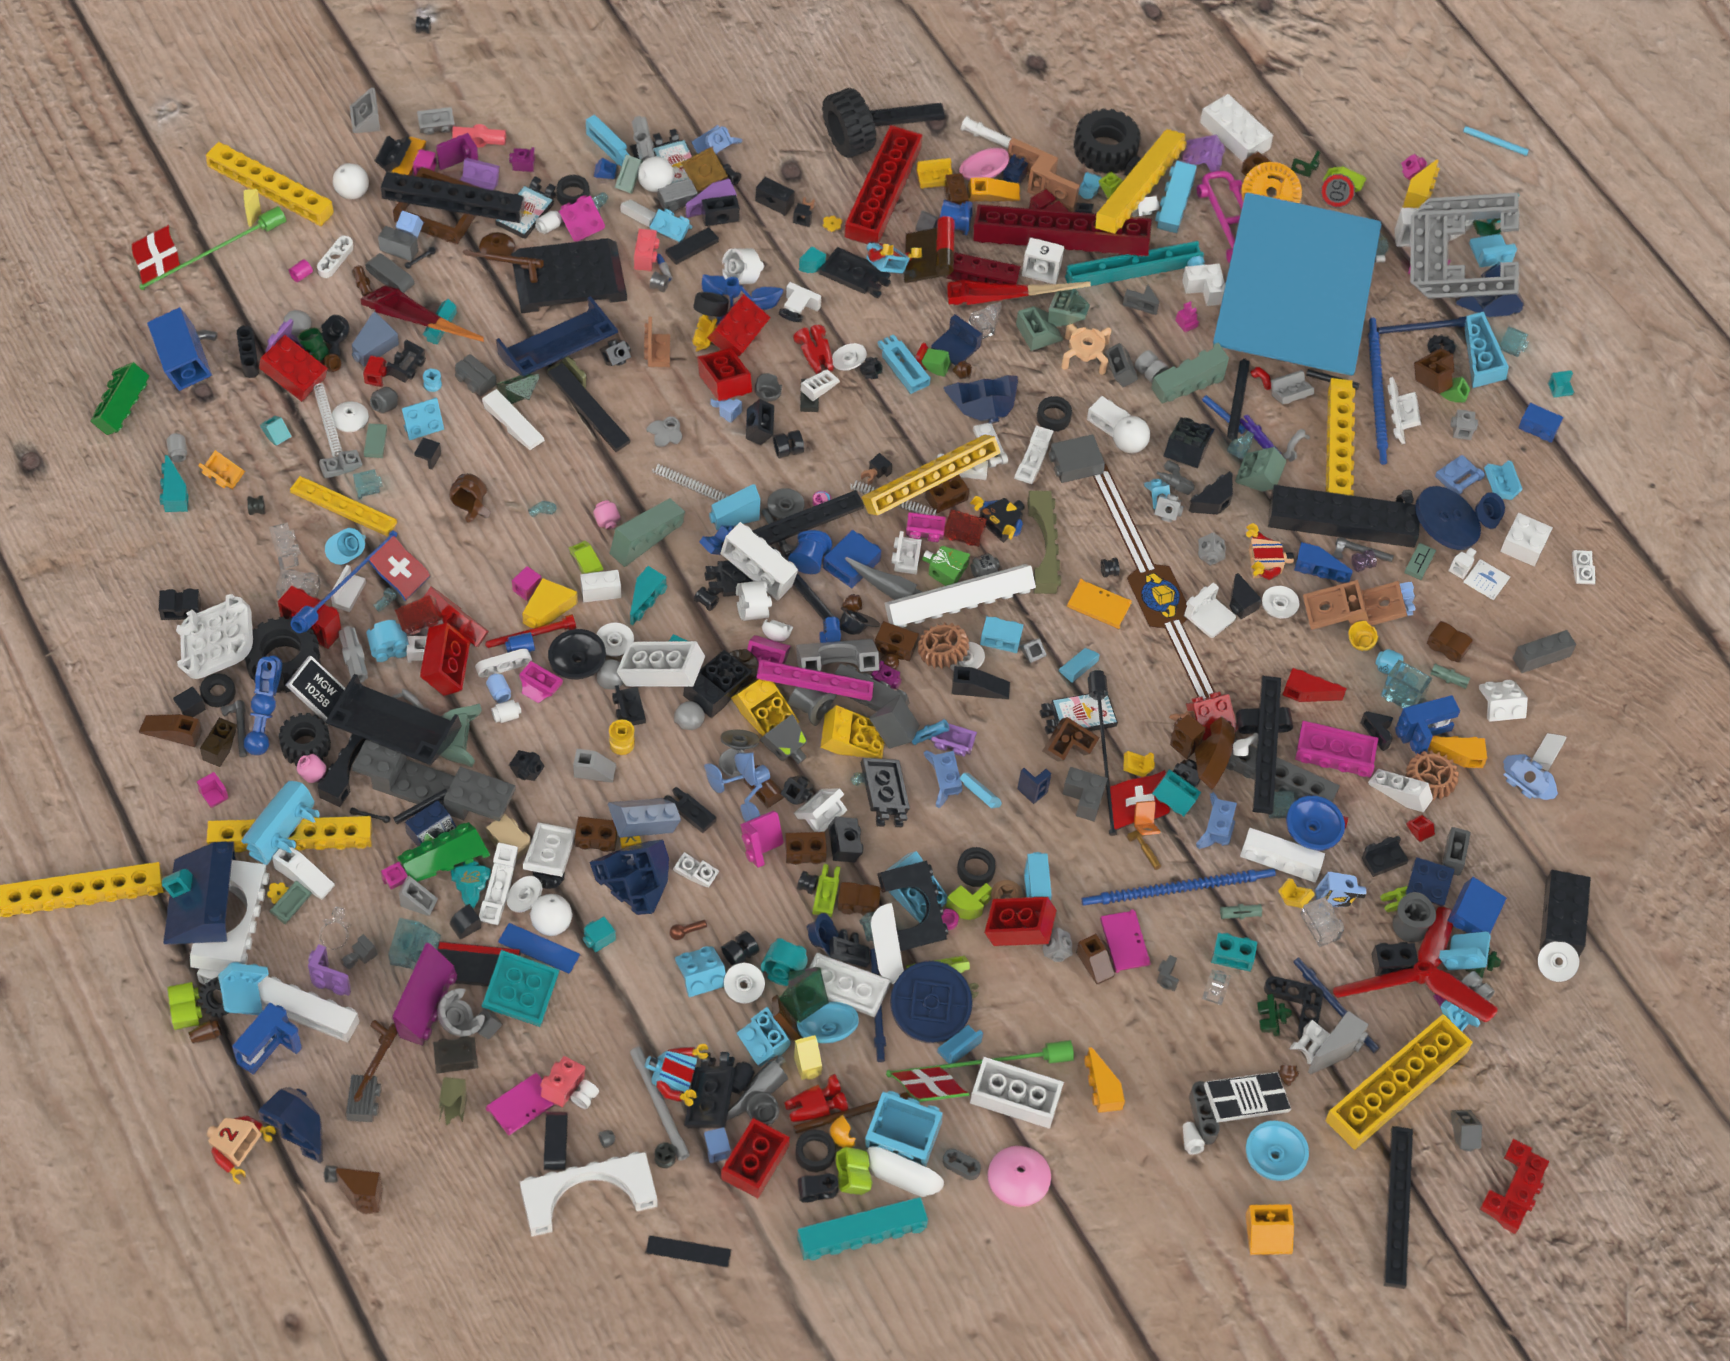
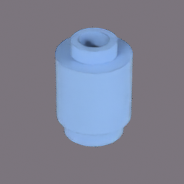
(498, 688)

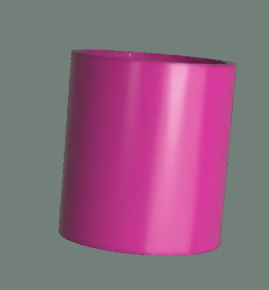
(300, 270)

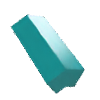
(447, 311)

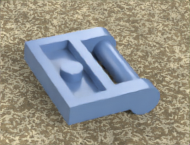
(1457, 470)

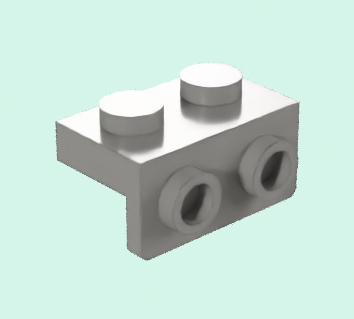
(435, 120)
(1291, 387)

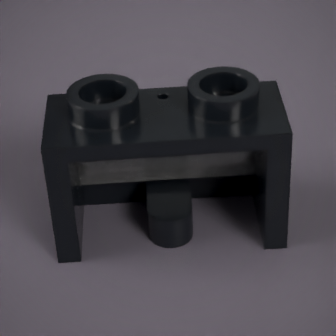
(406, 362)

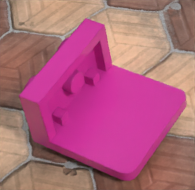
(582, 218)
(925, 526)
(761, 836)

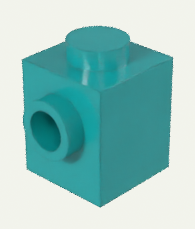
(599, 934)

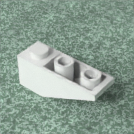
(1404, 790)
(300, 869)

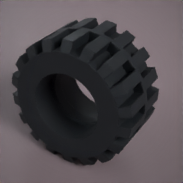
(304, 726)

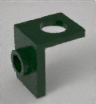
(1309, 167)
(1487, 229)

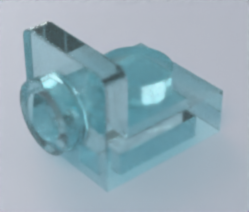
(1240, 446)

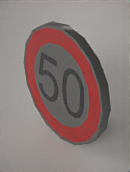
(1337, 190)

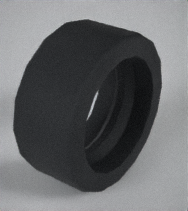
(571, 181)
(711, 304)
(1058, 403)
(976, 853)
(815, 1135)

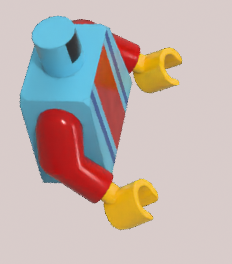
(890, 259)
(674, 1072)

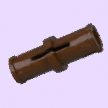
(362, 280)

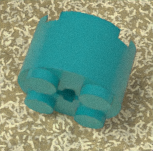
(782, 959)

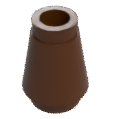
(207, 1031)

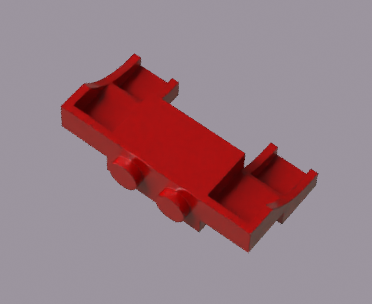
(1512, 1207)

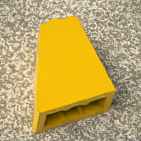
(548, 604)

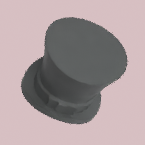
(812, 702)
(1413, 917)

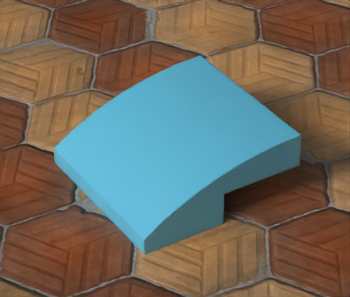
(980, 790)

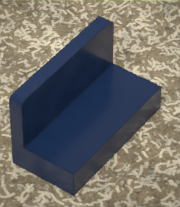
(1034, 787)

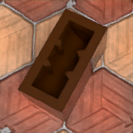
(769, 793)

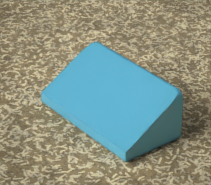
(1079, 664)

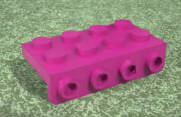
(1336, 749)

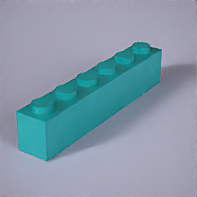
(862, 1228)

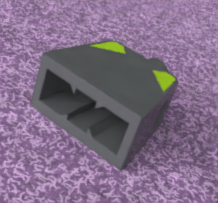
(786, 740)

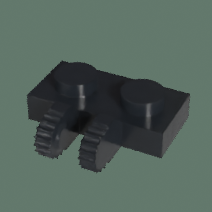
(850, 950)

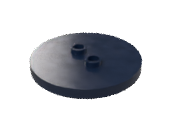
(1447, 518)
(931, 1002)

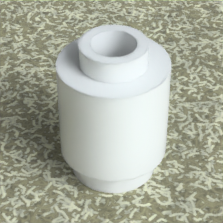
(548, 222)
(506, 711)

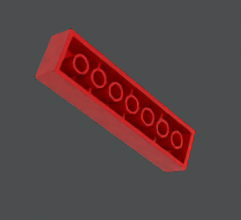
(883, 185)

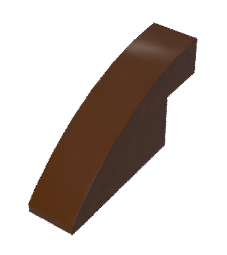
(1215, 752)

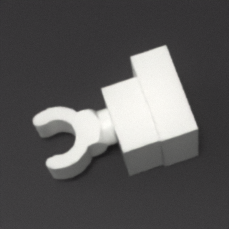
(1462, 563)

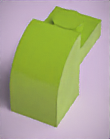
(969, 905)

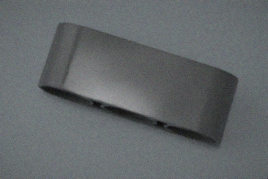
(389, 273)
(1202, 1121)

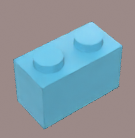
(1001, 634)

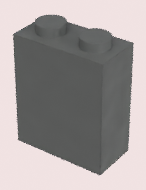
(1076, 458)

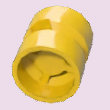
(621, 737)

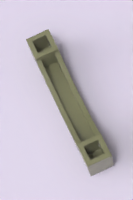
(1041, 509)

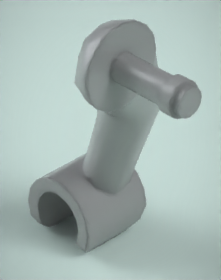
(1290, 453)
(411, 698)

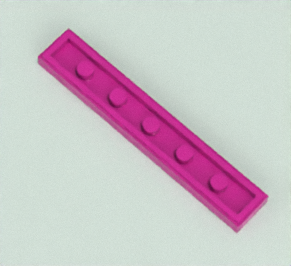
(815, 680)

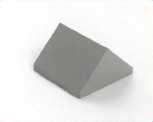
(365, 113)

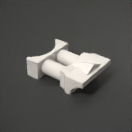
(1313, 1033)

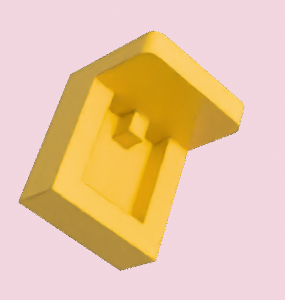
(1138, 764)
(1295, 895)

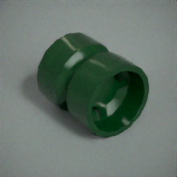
(312, 342)

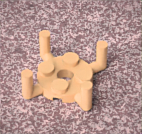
(1086, 352)

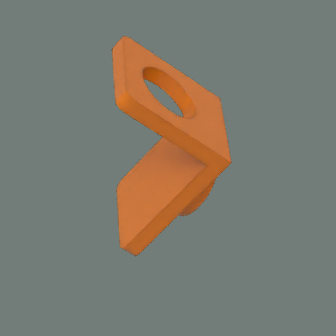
(1145, 818)

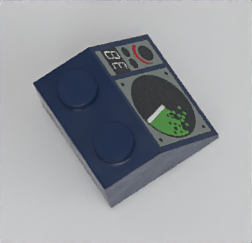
(429, 823)

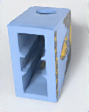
(1339, 889)

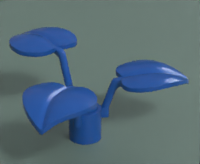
(763, 297)

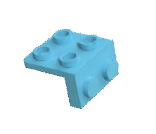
(1491, 250)
(1467, 951)
(701, 970)
(241, 989)

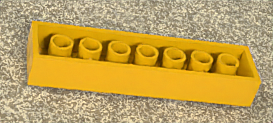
(1398, 1081)

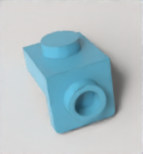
(1089, 186)

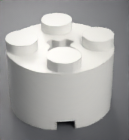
(742, 264)
(753, 600)

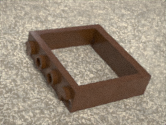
(435, 228)

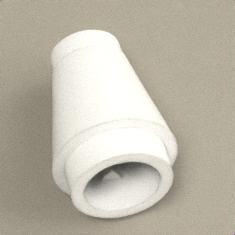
(1192, 1139)

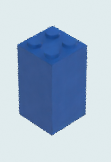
(179, 349)

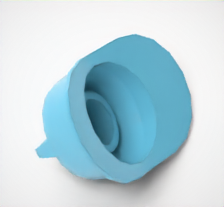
(345, 546)

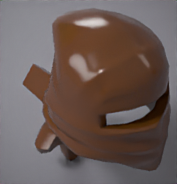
(468, 495)

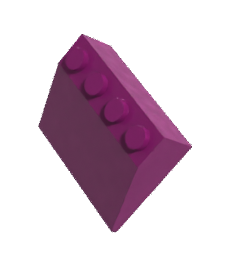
(422, 995)

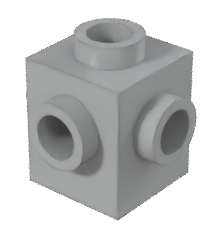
(1464, 424)
(1164, 512)
(1211, 549)
(1059, 946)

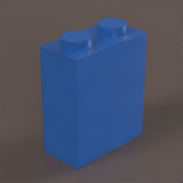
(856, 548)
(1476, 907)

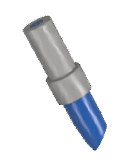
(663, 266)

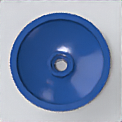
(1321, 816)

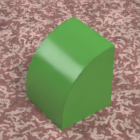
(937, 361)
(1458, 392)

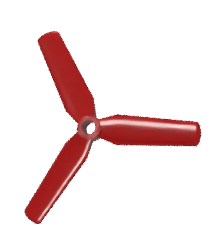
(1427, 973)

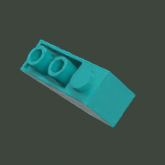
(175, 492)
(647, 589)

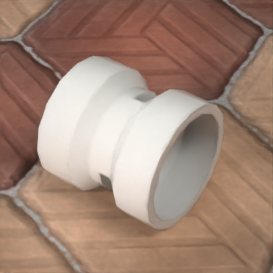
(584, 1094)

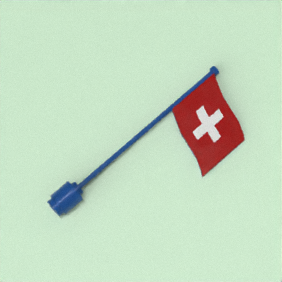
(391, 563)

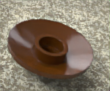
(497, 243)

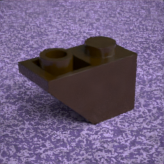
(218, 742)

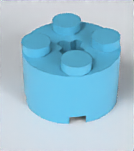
(387, 640)

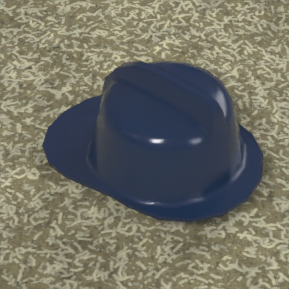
(1490, 510)
(821, 932)

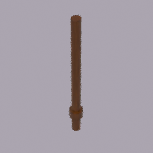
(847, 1114)

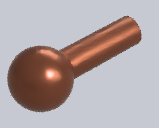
(678, 931)

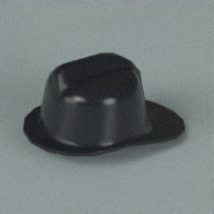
(855, 622)

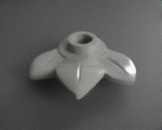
(664, 433)

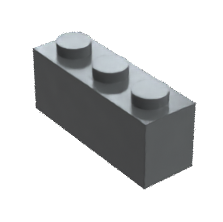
(1544, 651)

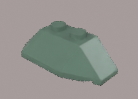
(1067, 308)

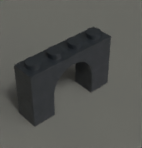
(919, 878)

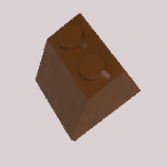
(361, 1188)

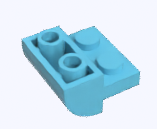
(764, 1037)

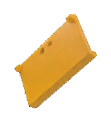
(1099, 606)

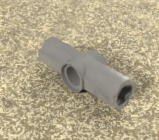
(642, 138)
(353, 653)

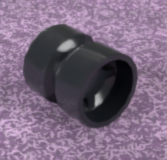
(782, 445)
(740, 949)

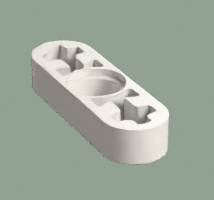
(334, 264)
(503, 663)

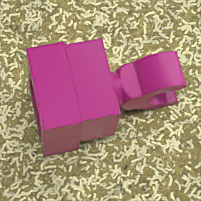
(1187, 317)

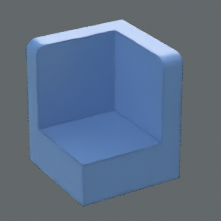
(717, 1145)

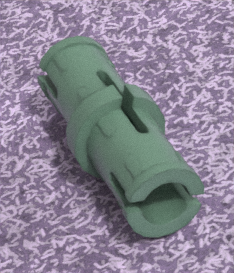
(1450, 676)
(1253, 911)

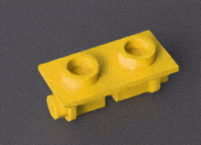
(705, 328)

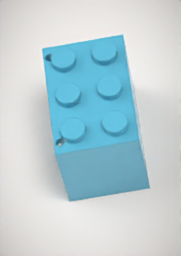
(904, 1127)

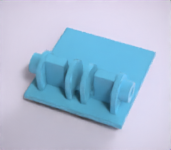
(422, 418)

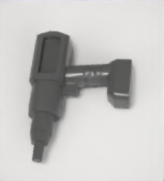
(1175, 479)

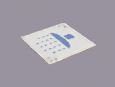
(1486, 579)

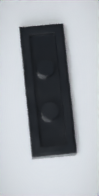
(692, 245)

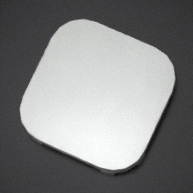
(215, 637)

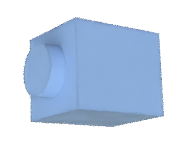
(409, 223)

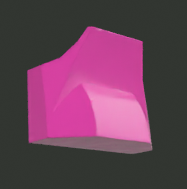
(538, 682)

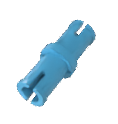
(931, 731)

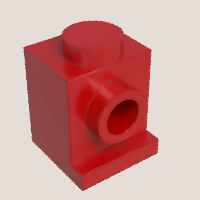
(375, 371)

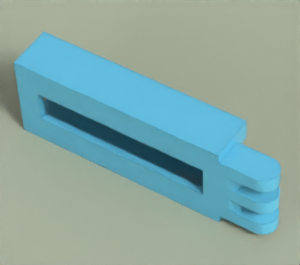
(606, 139)
(908, 372)

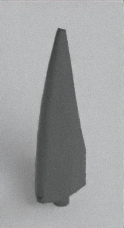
(891, 585)
(766, 1081)

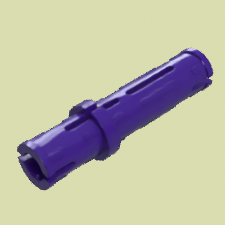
(1259, 436)

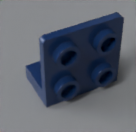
(959, 340)
(1430, 880)

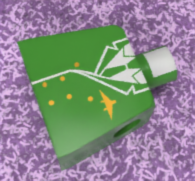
(947, 564)

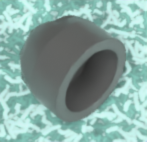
(606, 1138)
(330, 1174)

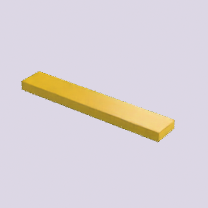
(343, 506)

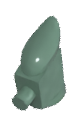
(457, 749)

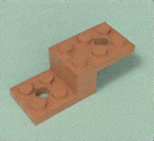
(1043, 175)
(1353, 604)

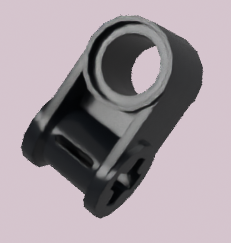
(815, 1187)

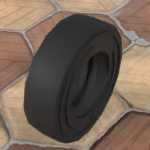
(217, 679)

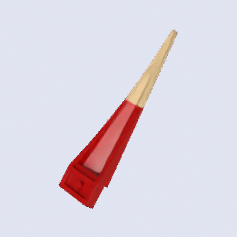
(981, 292)

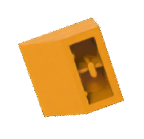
(1270, 1229)

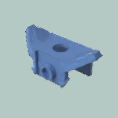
(717, 138)
(946, 773)
(1543, 785)
(1220, 823)

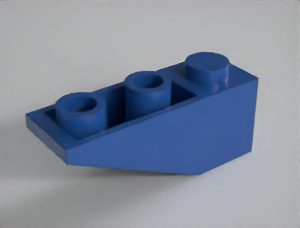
(1318, 562)

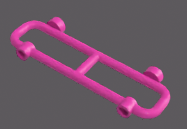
(1204, 190)

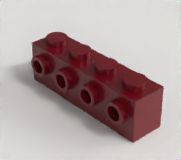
(983, 270)

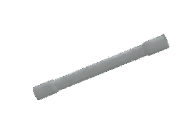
(680, 1147)

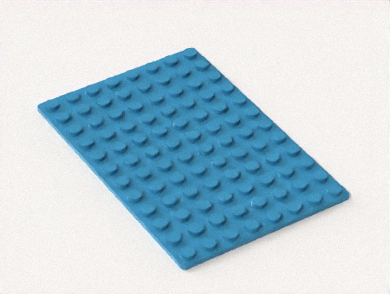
(1298, 284)

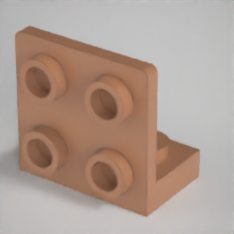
(658, 347)

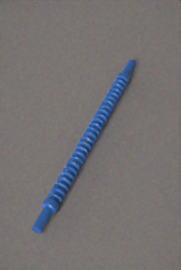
(1378, 393)
(1250, 876)

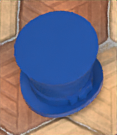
(960, 213)
(810, 551)

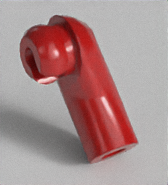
(1265, 377)

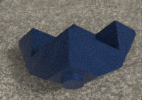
(1493, 304)
(985, 398)
(635, 874)
(296, 1120)

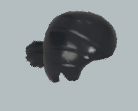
(334, 331)

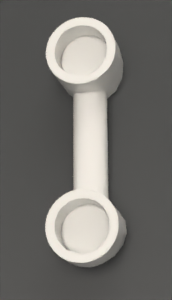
(1241, 746)

